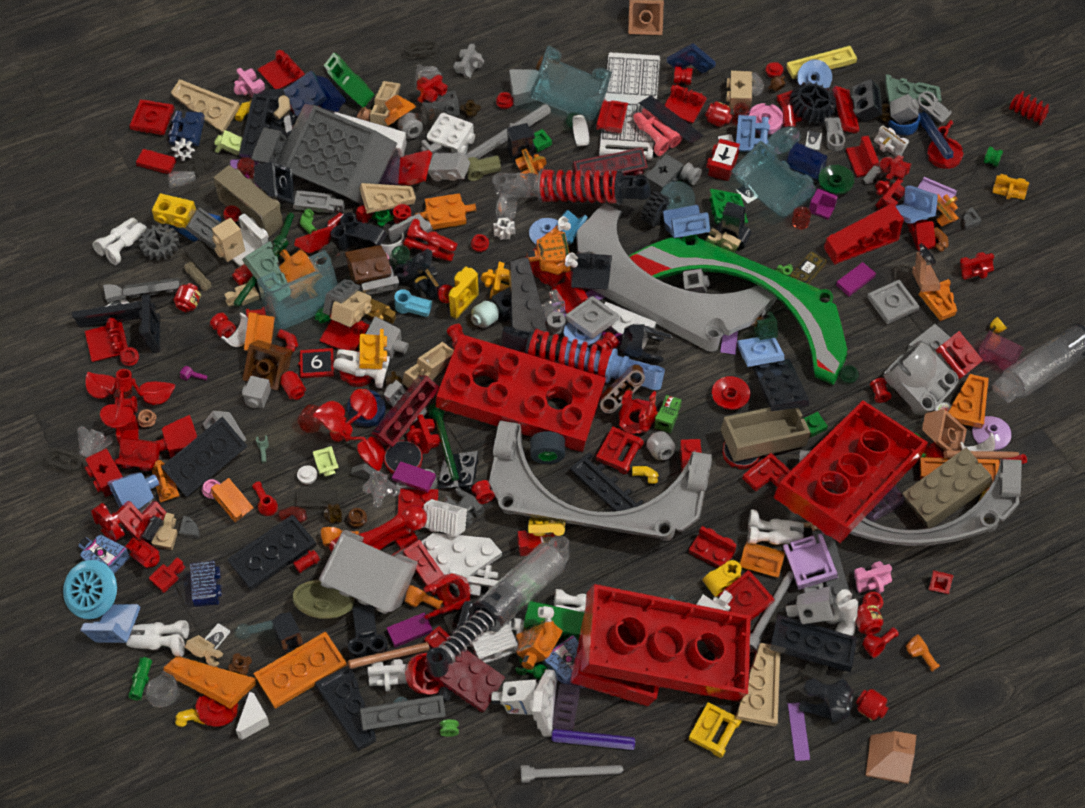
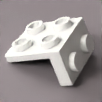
(452, 133)
(252, 237)

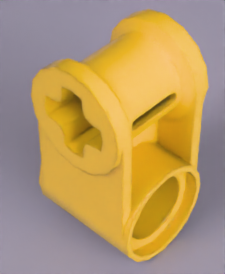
(721, 578)

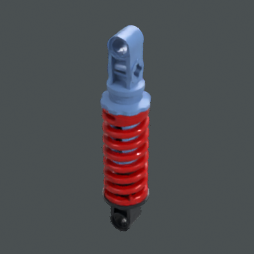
(601, 363)

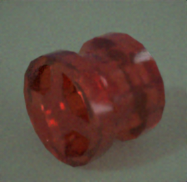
(247, 164)
(798, 214)

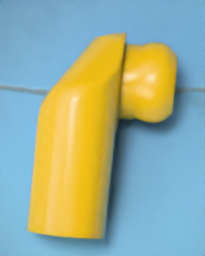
(243, 110)
(184, 716)

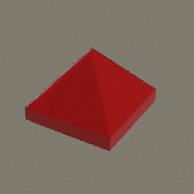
(933, 451)
(940, 582)

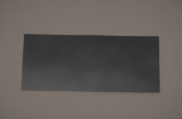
(671, 119)

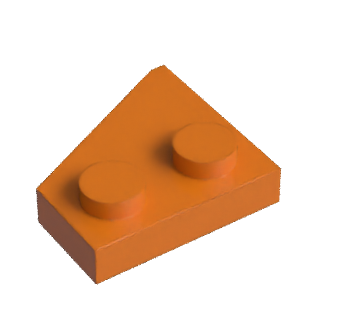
(940, 301)

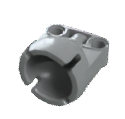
(921, 378)

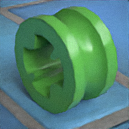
(449, 728)

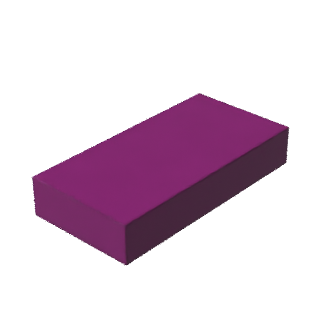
(855, 279)
(414, 477)
(409, 630)

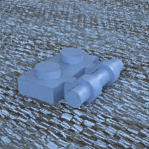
(746, 132)

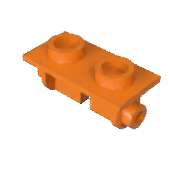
(167, 488)

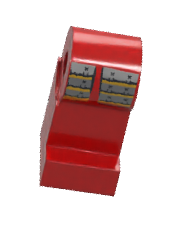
(528, 541)

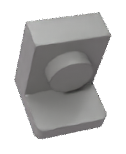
(434, 148)

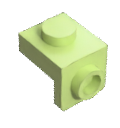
(228, 142)
(325, 461)

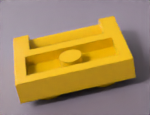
(541, 526)
(708, 726)

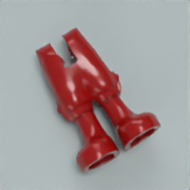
(438, 244)

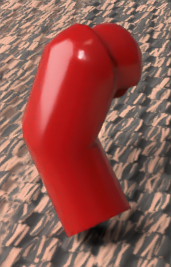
(335, 221)
(290, 339)

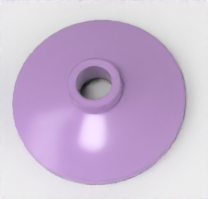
(1001, 434)

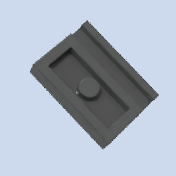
(201, 226)

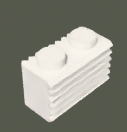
(445, 518)
(495, 645)

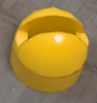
(1000, 327)

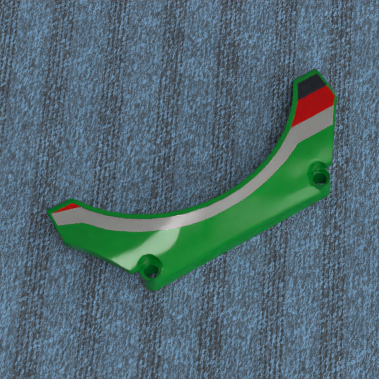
(817, 319)

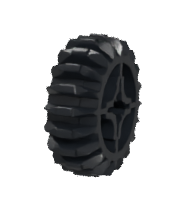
(812, 102)

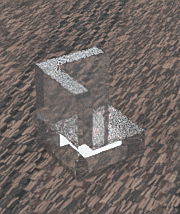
(555, 304)

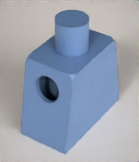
(133, 489)

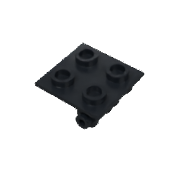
(592, 271)
(466, 468)

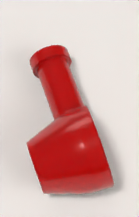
(265, 509)
(875, 645)

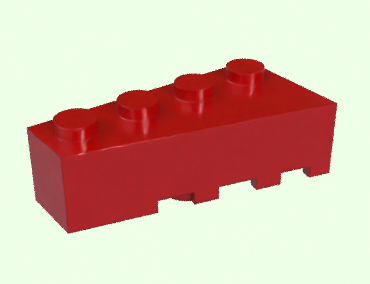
(865, 235)

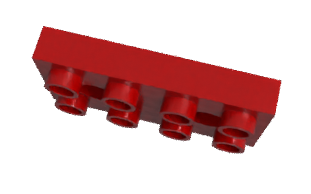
(520, 391)
(850, 469)
(666, 643)

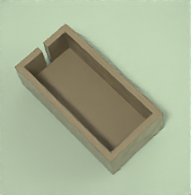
(251, 200)
(764, 432)
(947, 488)

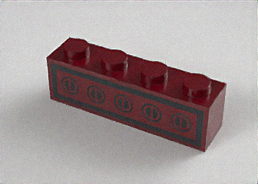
(630, 161)
(405, 410)

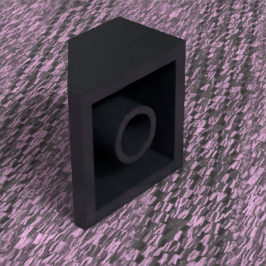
(275, 180)

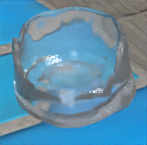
(427, 72)
(506, 206)
(162, 690)

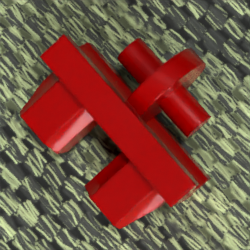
(431, 88)
(896, 167)
(884, 188)
(977, 266)
(420, 434)
(143, 552)

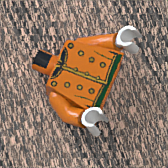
(553, 250)
(536, 640)

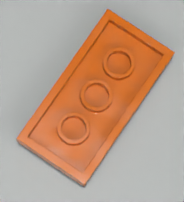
(299, 669)

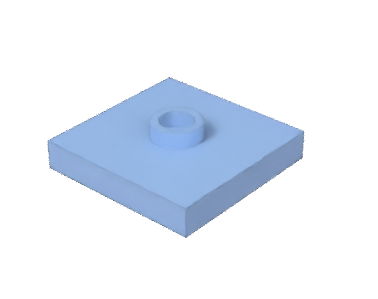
(760, 351)

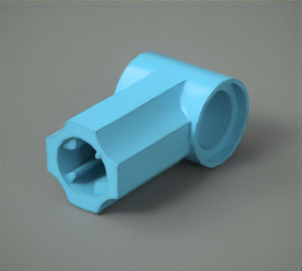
(412, 304)

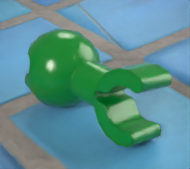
(537, 670)

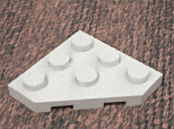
(461, 553)
(544, 702)

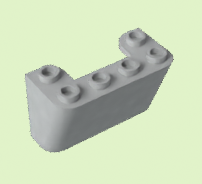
(367, 573)

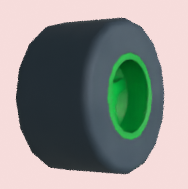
(547, 447)

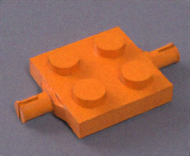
(446, 211)
(296, 265)

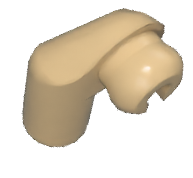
(284, 107)

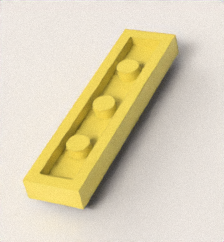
(833, 59)

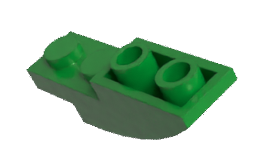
(348, 80)

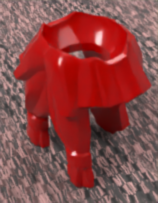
(647, 413)
(442, 589)

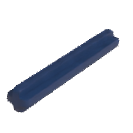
(936, 136)

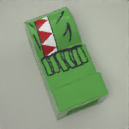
(668, 413)

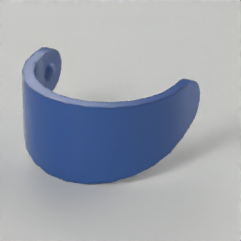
(905, 129)

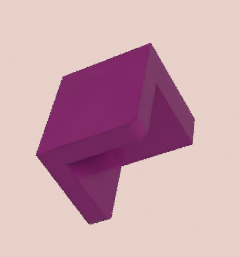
(823, 204)

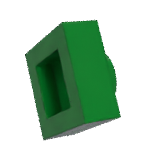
(541, 140)
(815, 424)

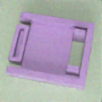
(809, 559)

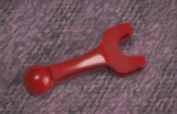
(412, 519)

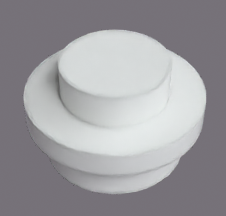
(307, 475)

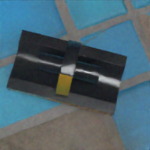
(428, 283)

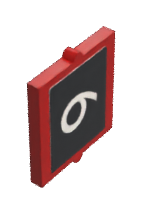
(316, 363)

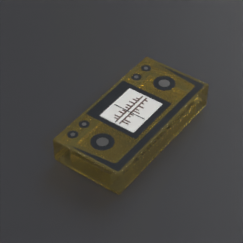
(809, 268)

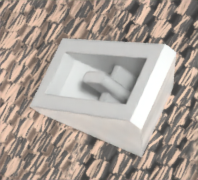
(252, 718)

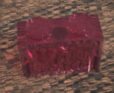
(999, 350)

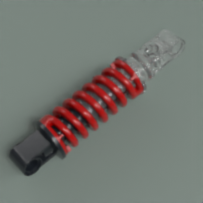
(574, 187)

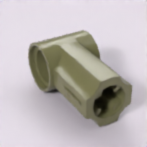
(483, 166)

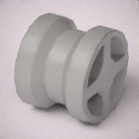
(690, 173)
(556, 328)

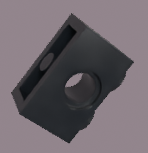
(518, 139)

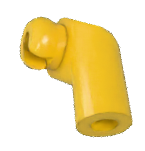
(645, 471)

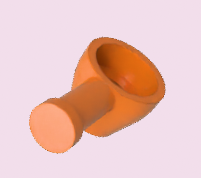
(330, 533)
(415, 596)
(917, 647)

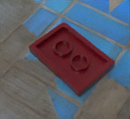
(472, 680)

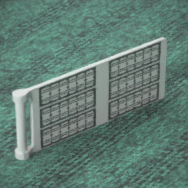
(631, 81)

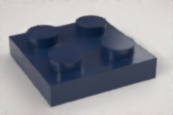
(305, 91)

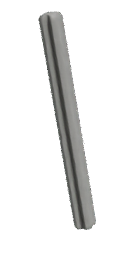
(502, 136)

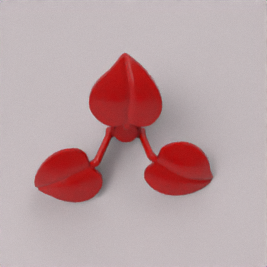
(117, 416)
(332, 417)

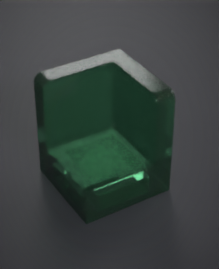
(766, 327)

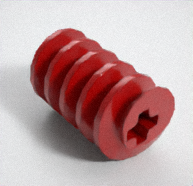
(1029, 107)

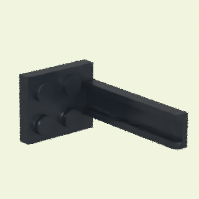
(124, 312)

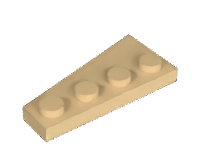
(216, 108)
(763, 693)

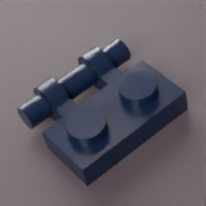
(192, 127)

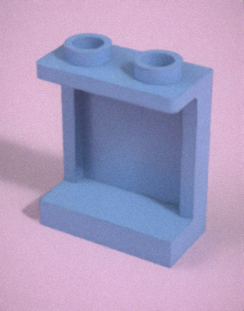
(686, 221)

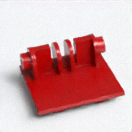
(281, 71)
(685, 103)
(343, 336)
(106, 340)

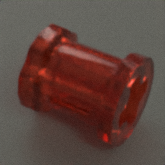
(744, 111)

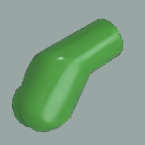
(306, 221)

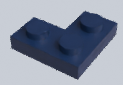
(692, 56)

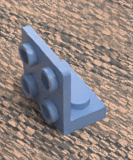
(917, 204)
(114, 624)

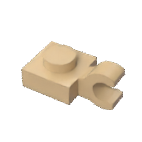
(724, 241)
(251, 297)
(166, 535)
(201, 647)

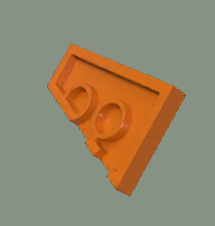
(971, 402)

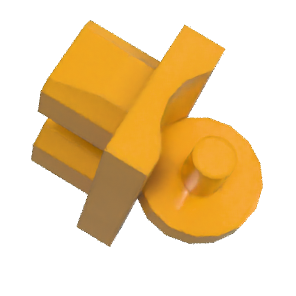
(1010, 187)
(495, 279)

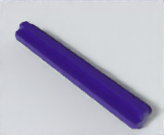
(593, 739)

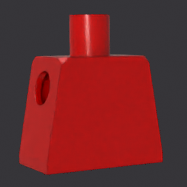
(177, 435)

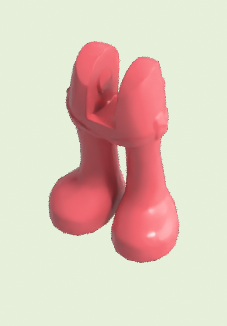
(646, 122)

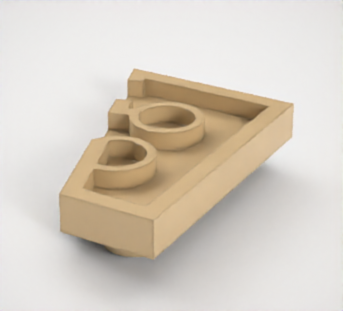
(383, 197)

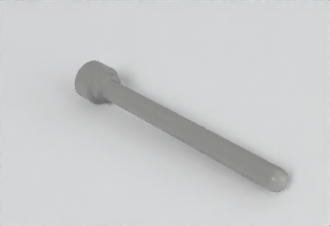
(754, 637)
(529, 773)

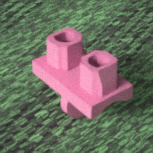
(245, 85)
(874, 578)

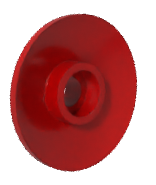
(730, 386)

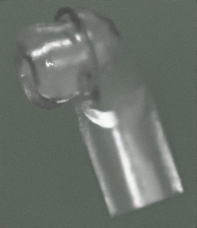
(758, 85)

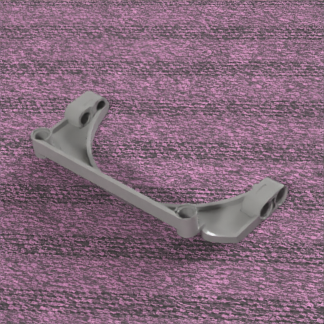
(686, 313)
(675, 507)

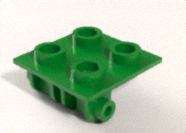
(718, 201)

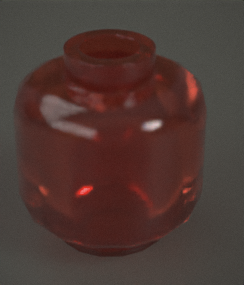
(307, 421)

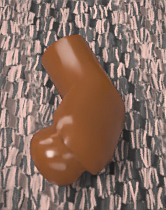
(942, 238)

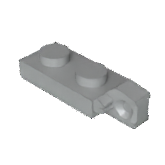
(318, 202)

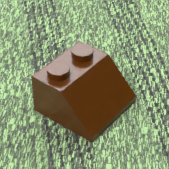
(368, 264)
(267, 362)

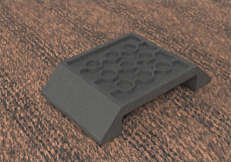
(336, 152)

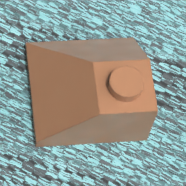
(646, 17)
(944, 430)
(891, 756)

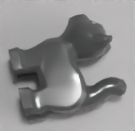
(469, 502)

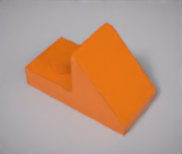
(398, 107)

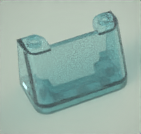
(568, 86)

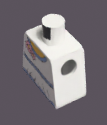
(516, 696)

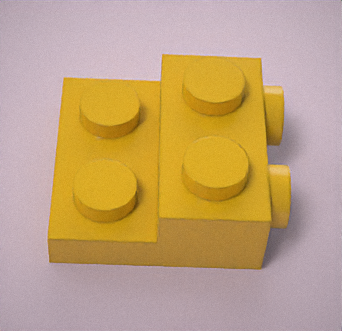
(464, 291)

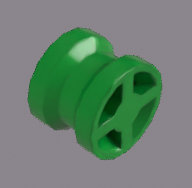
(993, 156)

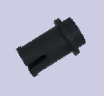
(152, 528)

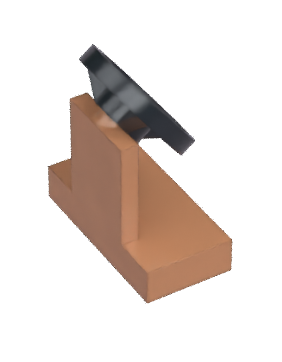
(924, 273)

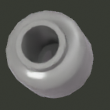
(409, 124)
(660, 445)

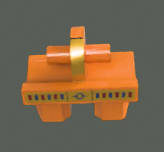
(532, 164)
(948, 214)

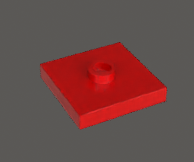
(152, 117)
(414, 168)
(748, 596)

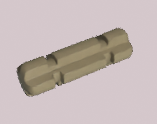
(197, 276)

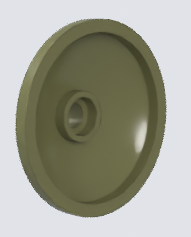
(320, 601)

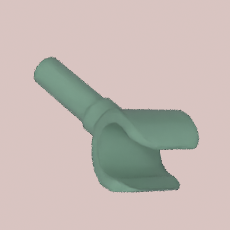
(262, 446)

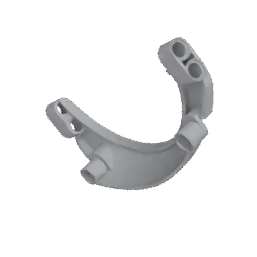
(997, 504)

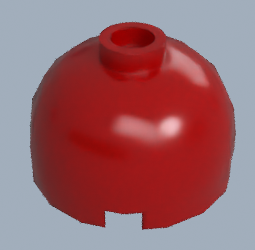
(419, 677)

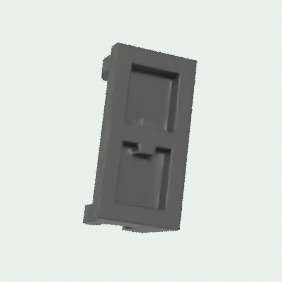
(269, 146)

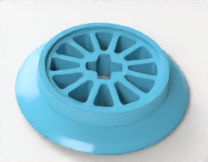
(108, 586)

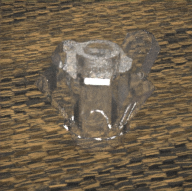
(92, 441)
(380, 487)

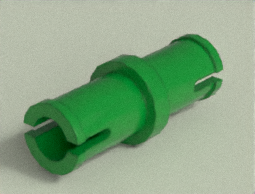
(140, 678)

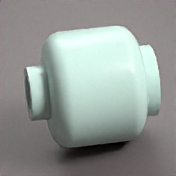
(484, 314)

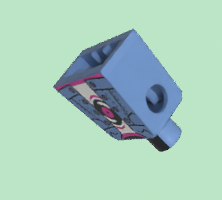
(105, 551)
(562, 660)

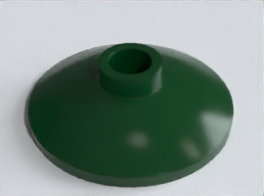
(836, 179)

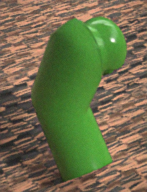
(788, 269)

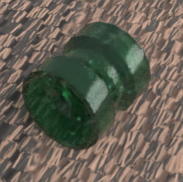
(400, 255)

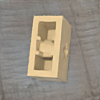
(740, 88)
(228, 240)
(352, 309)

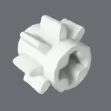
(186, 153)
(504, 228)

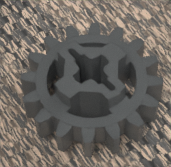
(150, 242)

